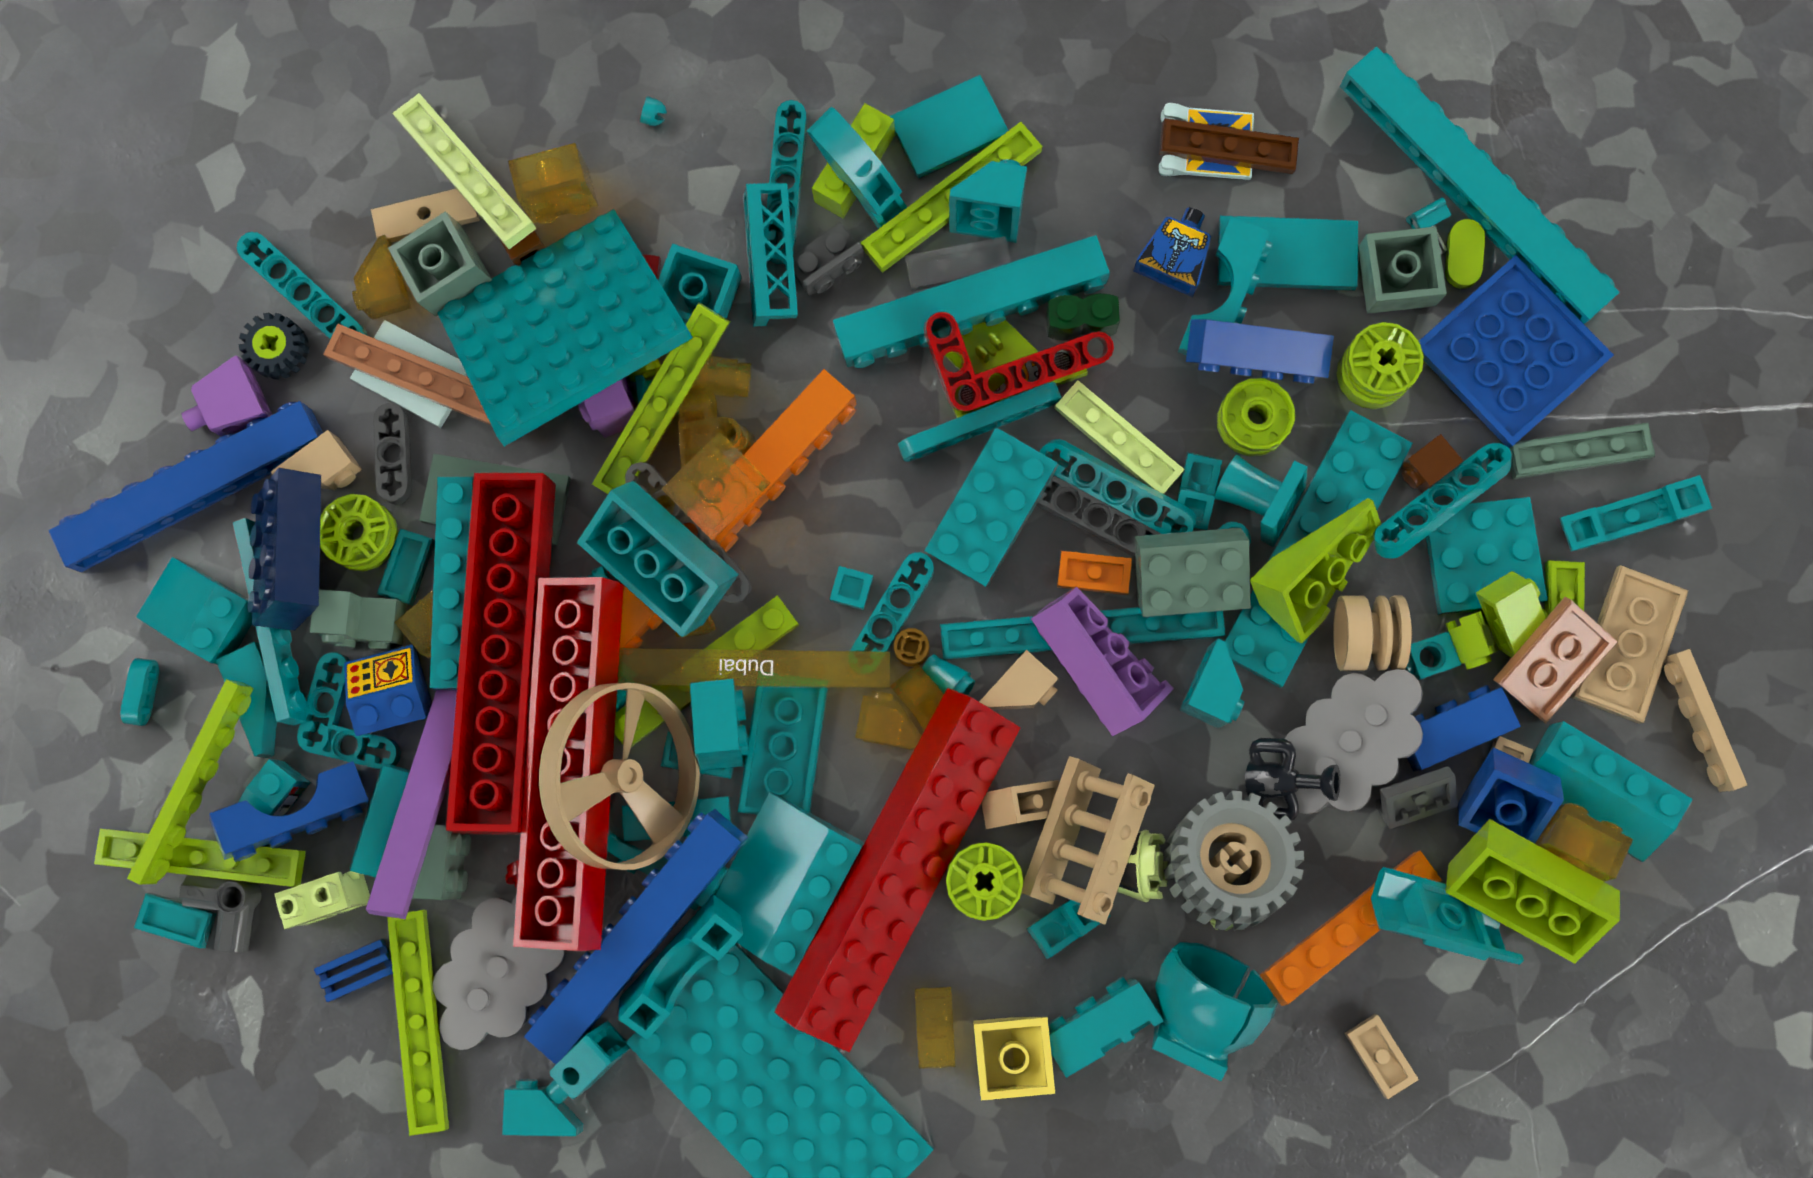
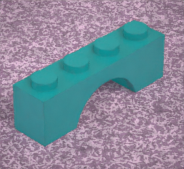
(1240, 252)
(702, 939)

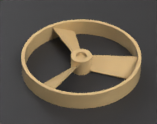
(624, 776)

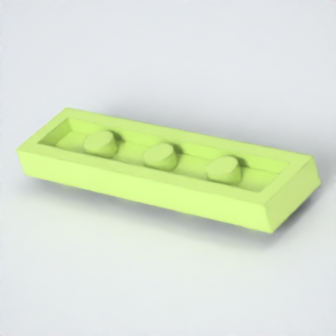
(1118, 438)

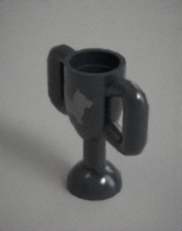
(1282, 780)

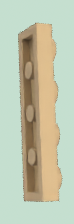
(1708, 730)

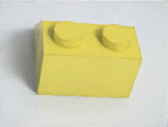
(1013, 1057)

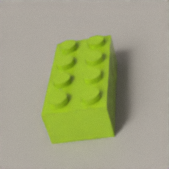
(1533, 891)

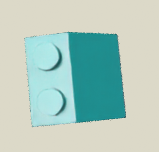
(1215, 688)

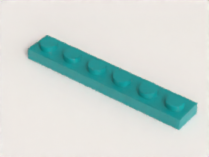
(450, 567)
(275, 647)

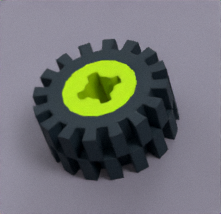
(286, 346)

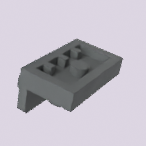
(827, 259)
(1418, 797)

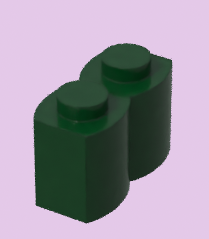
(1073, 316)

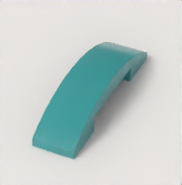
(1636, 514)

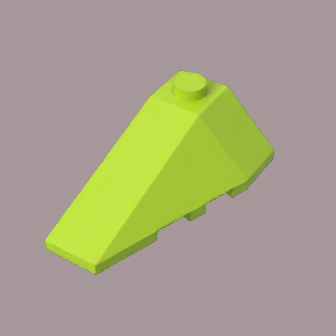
(1305, 576)

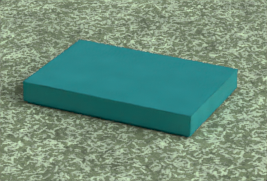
(948, 126)

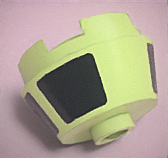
(1145, 868)

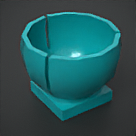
(1201, 1010)

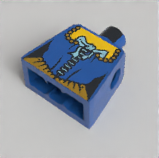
(1176, 253)

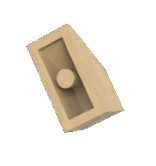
(327, 458)
(1022, 685)
(1018, 804)

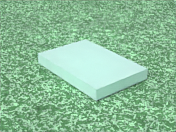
(410, 343)

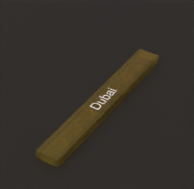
(755, 667)

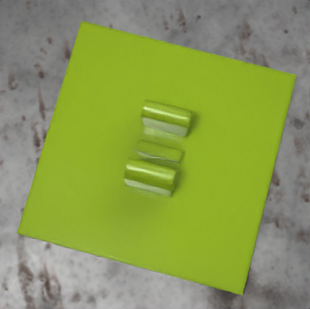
(991, 348)

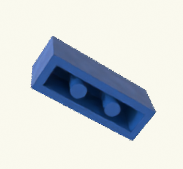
(1463, 726)

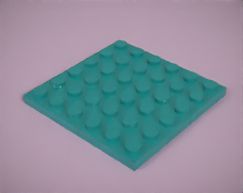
(561, 327)

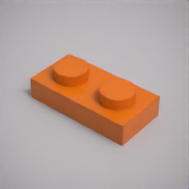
(1094, 572)

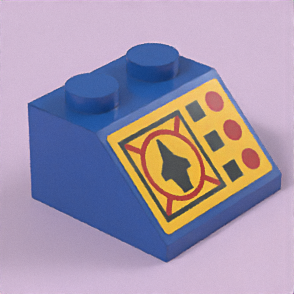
(386, 690)

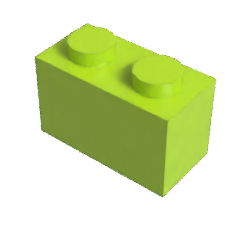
(1512, 610)

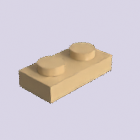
(1381, 1056)

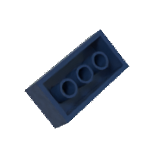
(285, 550)

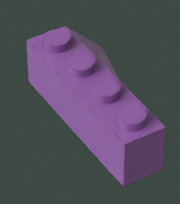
(1100, 662)

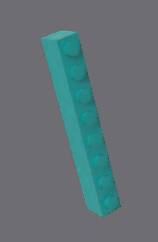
(972, 300)

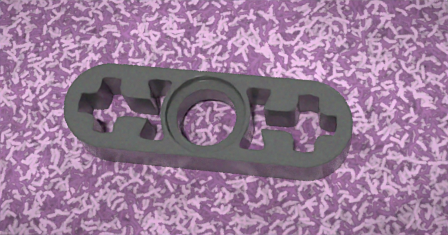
(401, 429)

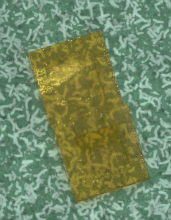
(935, 1027)

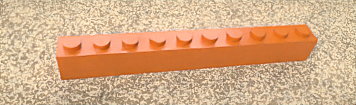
(776, 456)

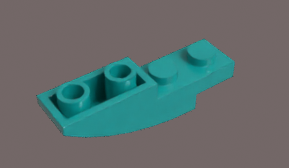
(857, 166)

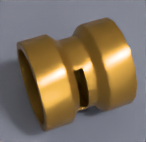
(911, 652)

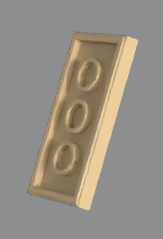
(1643, 619)

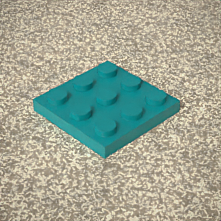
(1481, 547)

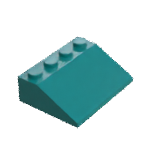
(786, 880)

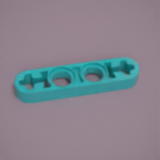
(887, 611)

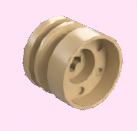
(1379, 633)

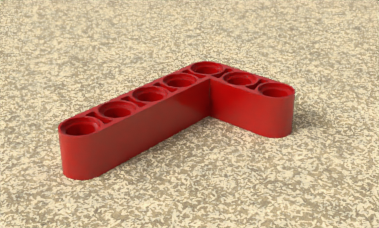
(1010, 371)

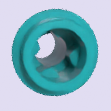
(948, 675)

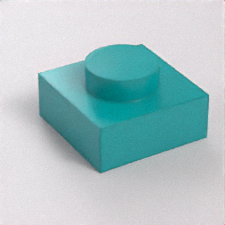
(851, 588)

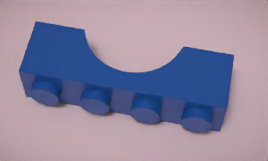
(244, 828)

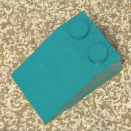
(196, 612)

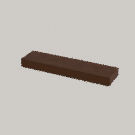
(1229, 146)

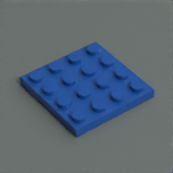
(1513, 351)

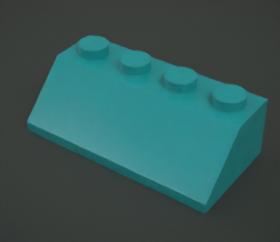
(1611, 787)

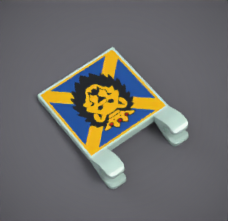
(1174, 165)

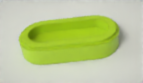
(1465, 253)

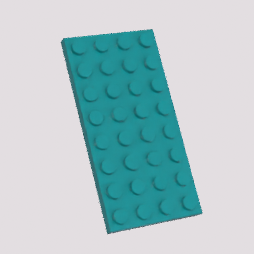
(770, 1090)

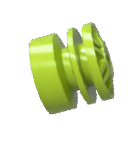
(1365, 379)
(1006, 881)

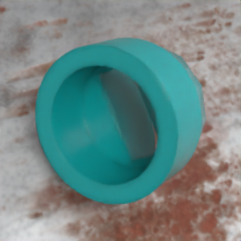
(650, 110)

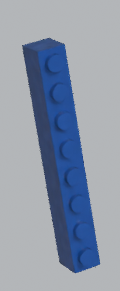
(184, 488)
(636, 935)

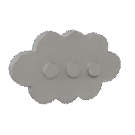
(1362, 732)
(489, 979)

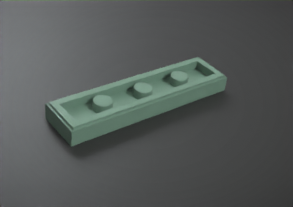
(1581, 450)

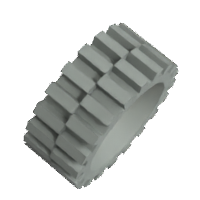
(1253, 840)

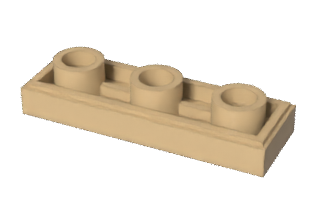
(407, 216)

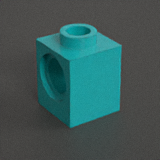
(1443, 652)

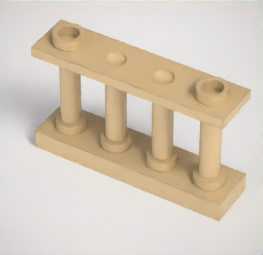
(1062, 828)

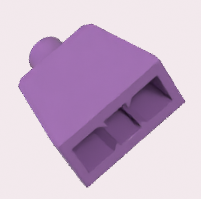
(227, 399)

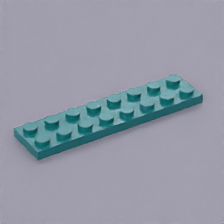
(1355, 468)

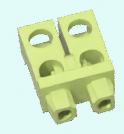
(322, 898)

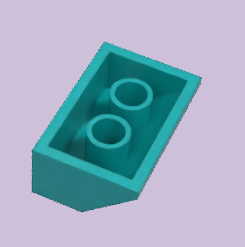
(989, 201)

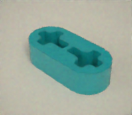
(139, 692)

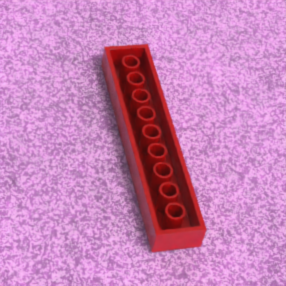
(504, 561)
(573, 651)
(897, 870)

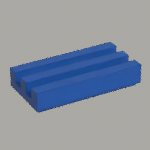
(327, 981)

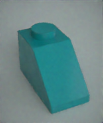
(532, 1112)

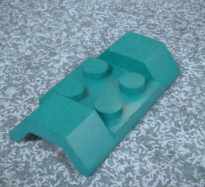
(1426, 912)

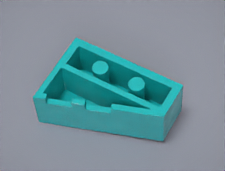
(1101, 1025)

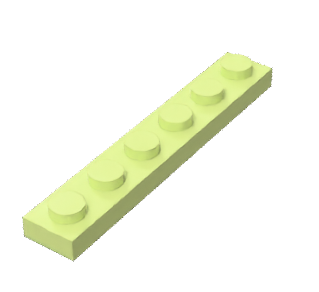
(464, 171)

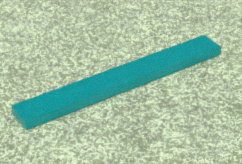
(1020, 634)

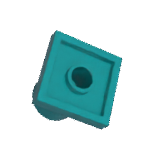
(1263, 494)

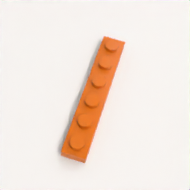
(1334, 939)

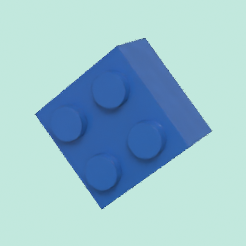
(1511, 795)

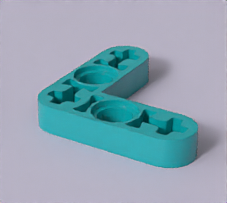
(332, 733)

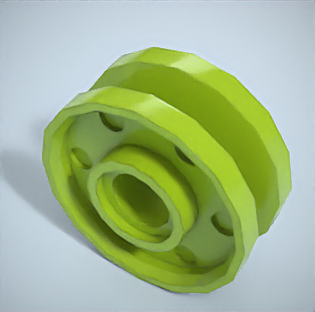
(1270, 402)
(341, 520)

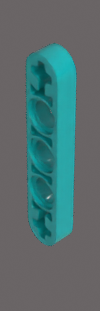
(787, 165)
(290, 281)
(979, 421)
(1135, 489)
(1439, 514)

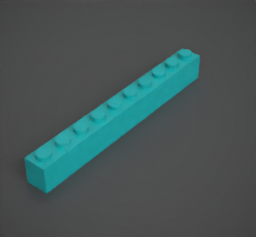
(1476, 183)

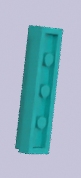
(757, 257)

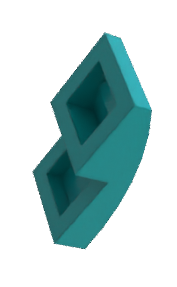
(1199, 487)
(1060, 928)

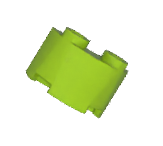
(1472, 639)

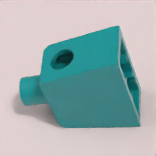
(586, 1062)

